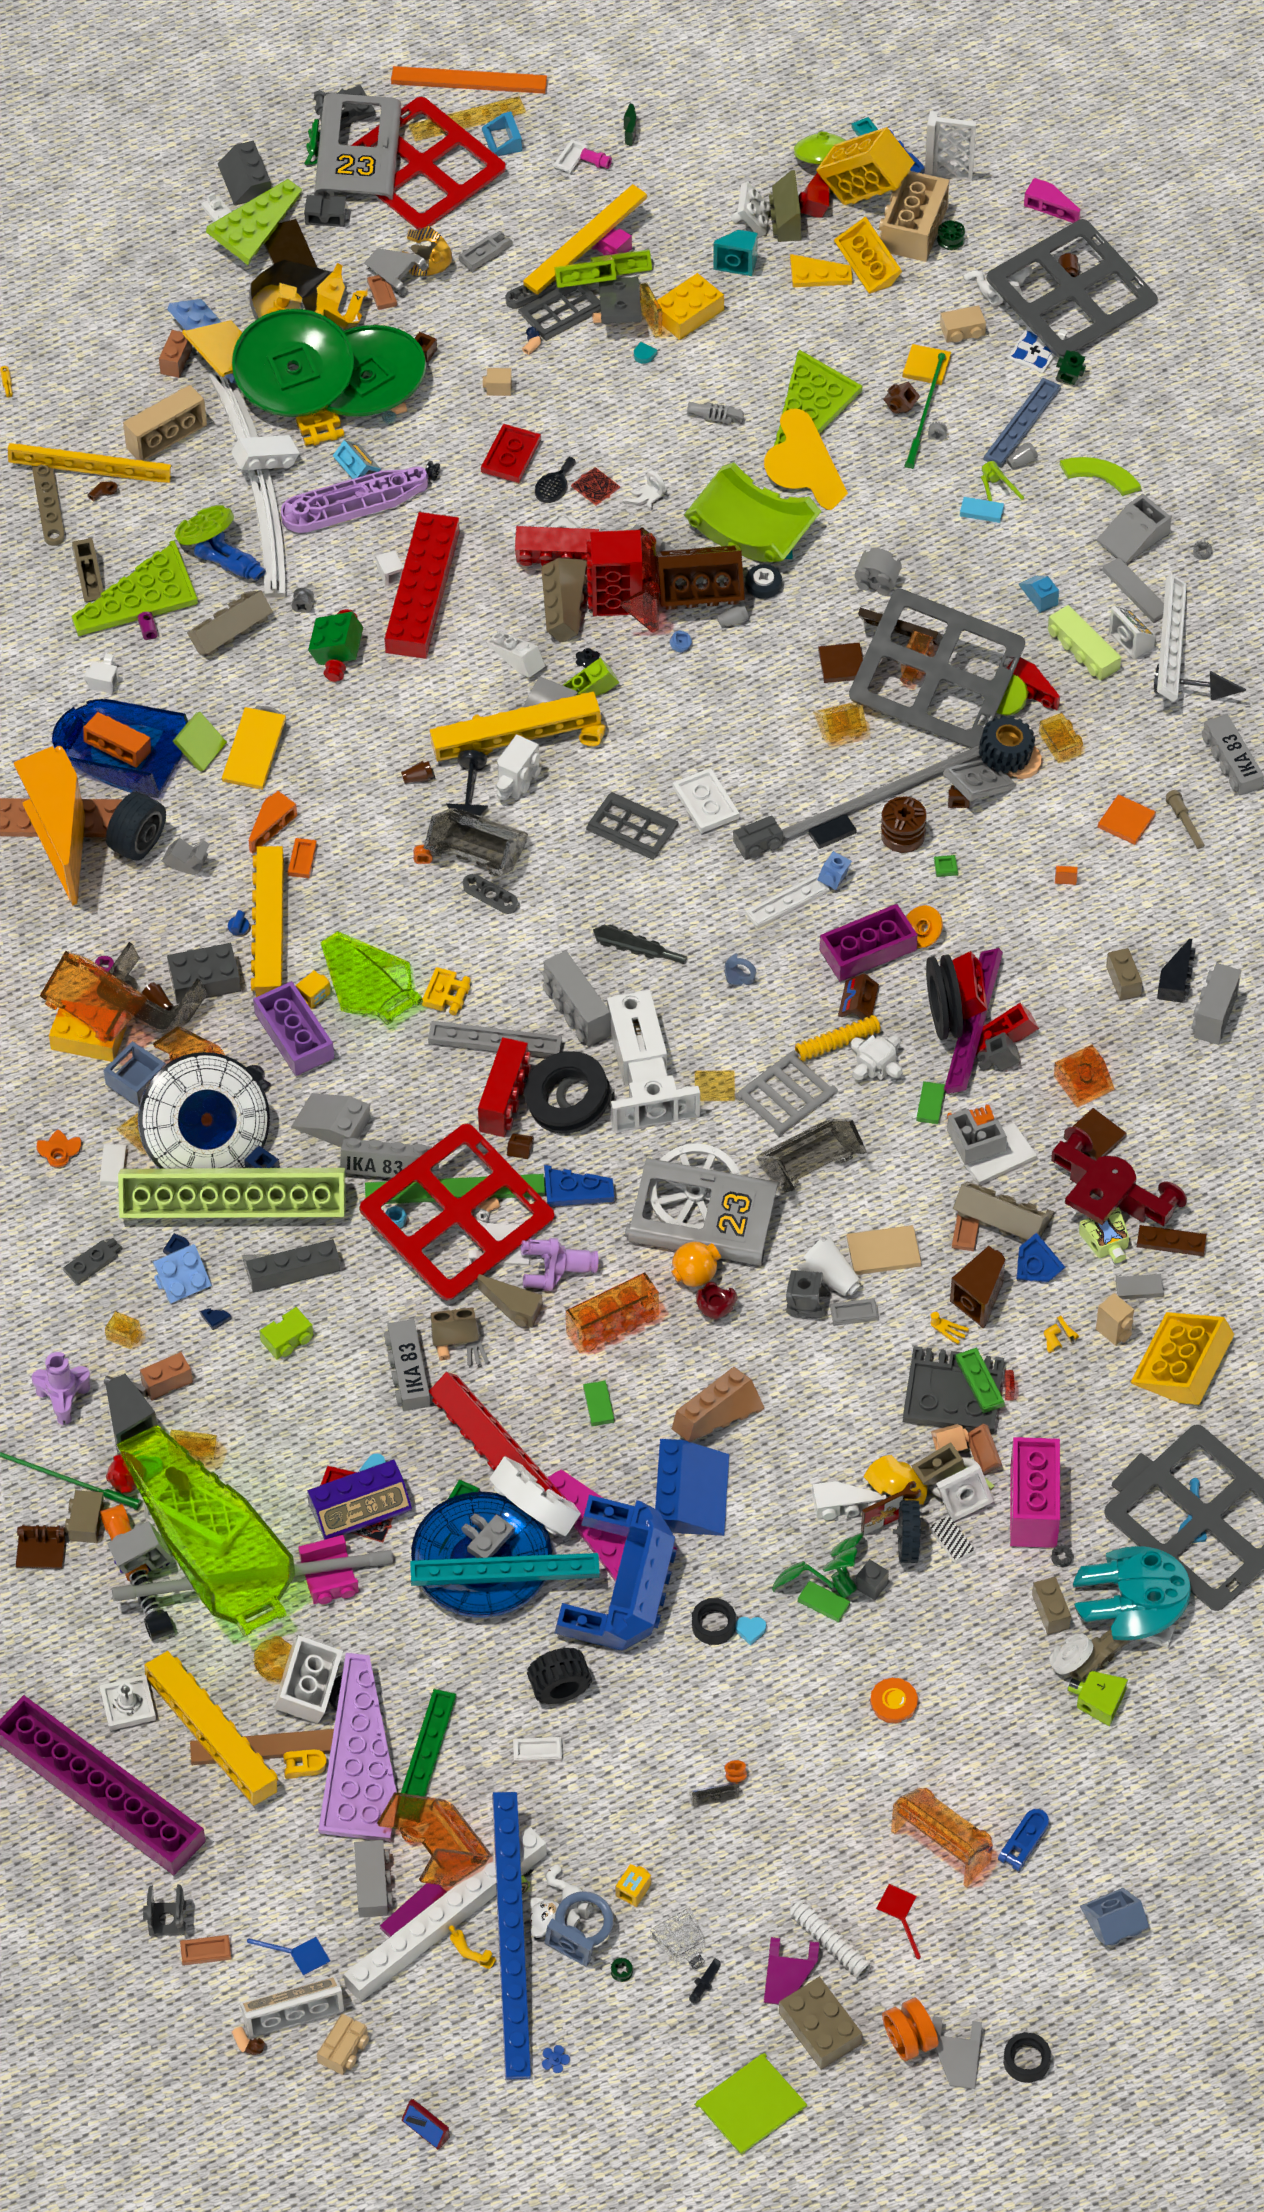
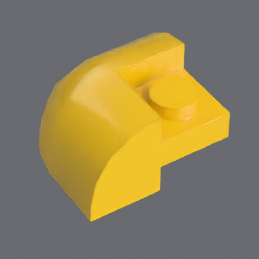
(892, 1477)

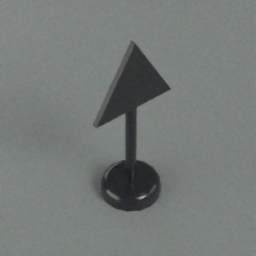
(1219, 686)
(472, 761)

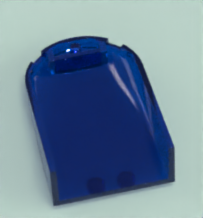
(158, 724)

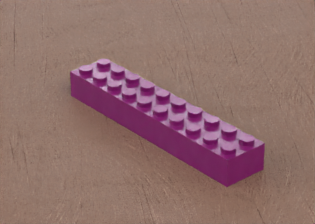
(100, 1785)

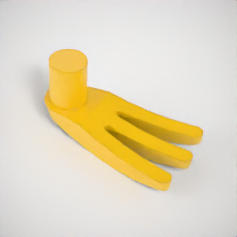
(944, 1325)

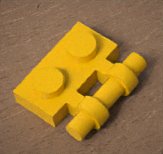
(319, 422)
(439, 991)

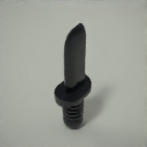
(704, 1982)

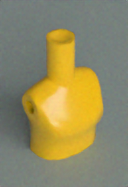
(592, 734)

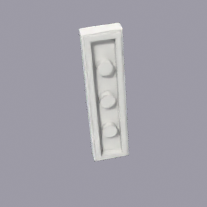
(787, 901)

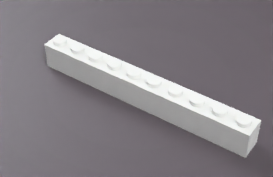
(435, 1921)

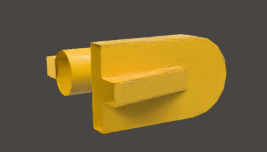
(1051, 1332)

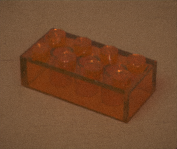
(612, 1313)

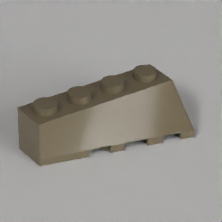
(563, 595)
(230, 622)
(1001, 1211)

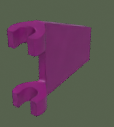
(787, 1974)

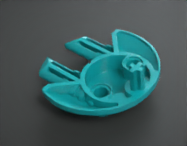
(1151, 1590)

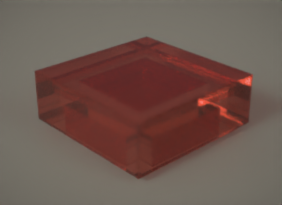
(1009, 1385)

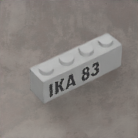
(1233, 754)
(378, 1157)
(408, 1365)

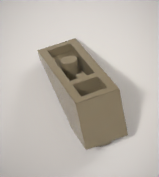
(87, 569)
(516, 1303)

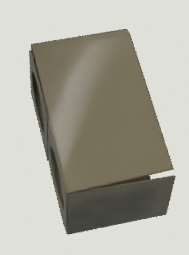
(454, 1327)

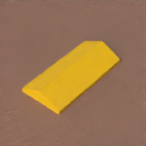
(868, 256)

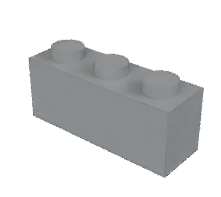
(372, 1878)

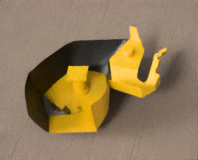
(291, 283)

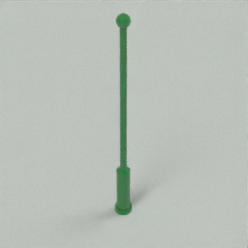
(910, 463)
(107, 1493)

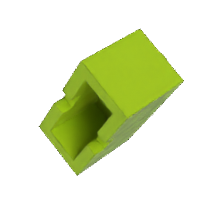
(288, 1334)

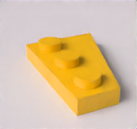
(816, 272)

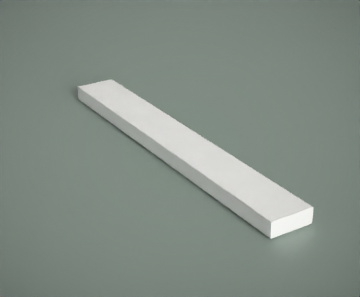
(1171, 638)

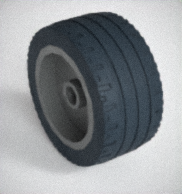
(135, 826)

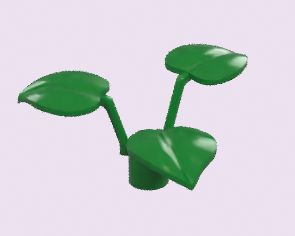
(841, 1579)

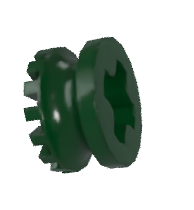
(618, 1964)

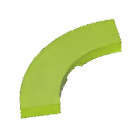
(1106, 470)

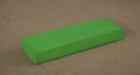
(979, 1380)

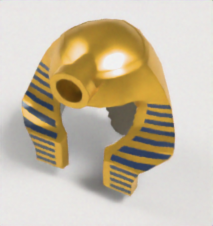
(437, 255)

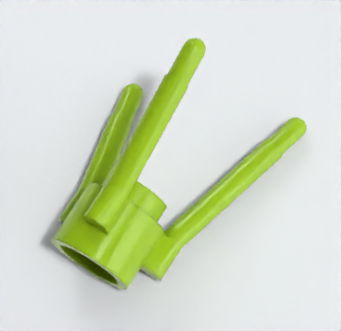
(994, 474)

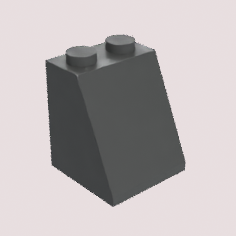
(128, 1409)

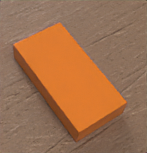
(302, 858)

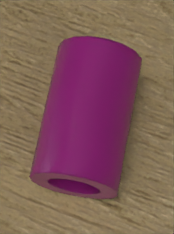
(147, 626)

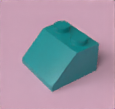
(736, 252)

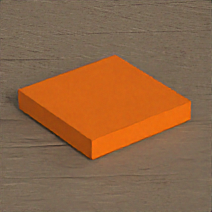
(1126, 819)

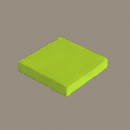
(199, 741)

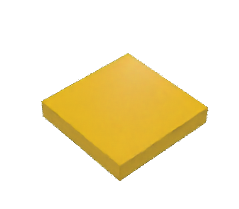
(923, 362)

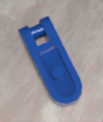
(1025, 1838)

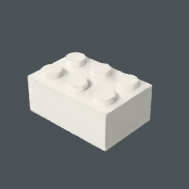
(308, 1679)

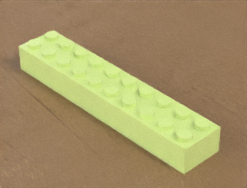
(231, 1192)

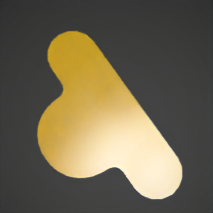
(804, 460)

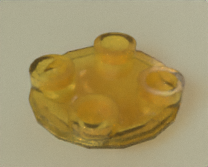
(271, 1658)

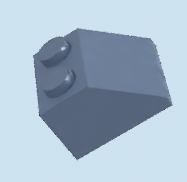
(1115, 1916)

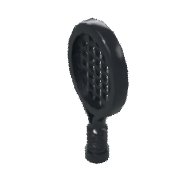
(559, 475)

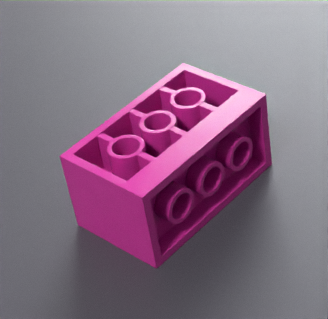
(1035, 1492)

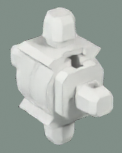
(876, 1057)

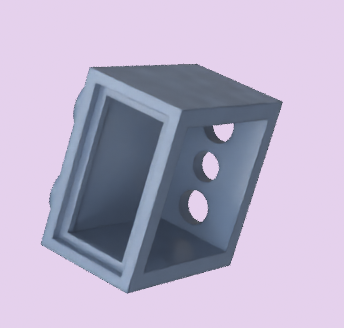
(134, 1075)

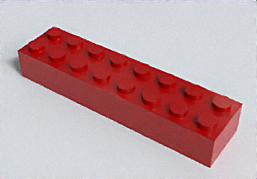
(422, 585)

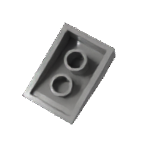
(333, 1117)

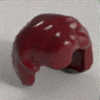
(715, 1301)

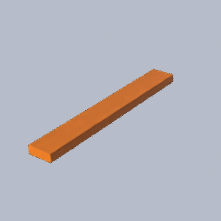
(469, 79)

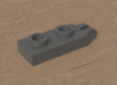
(92, 1260)

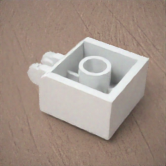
(517, 767)

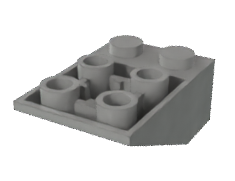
(1135, 529)

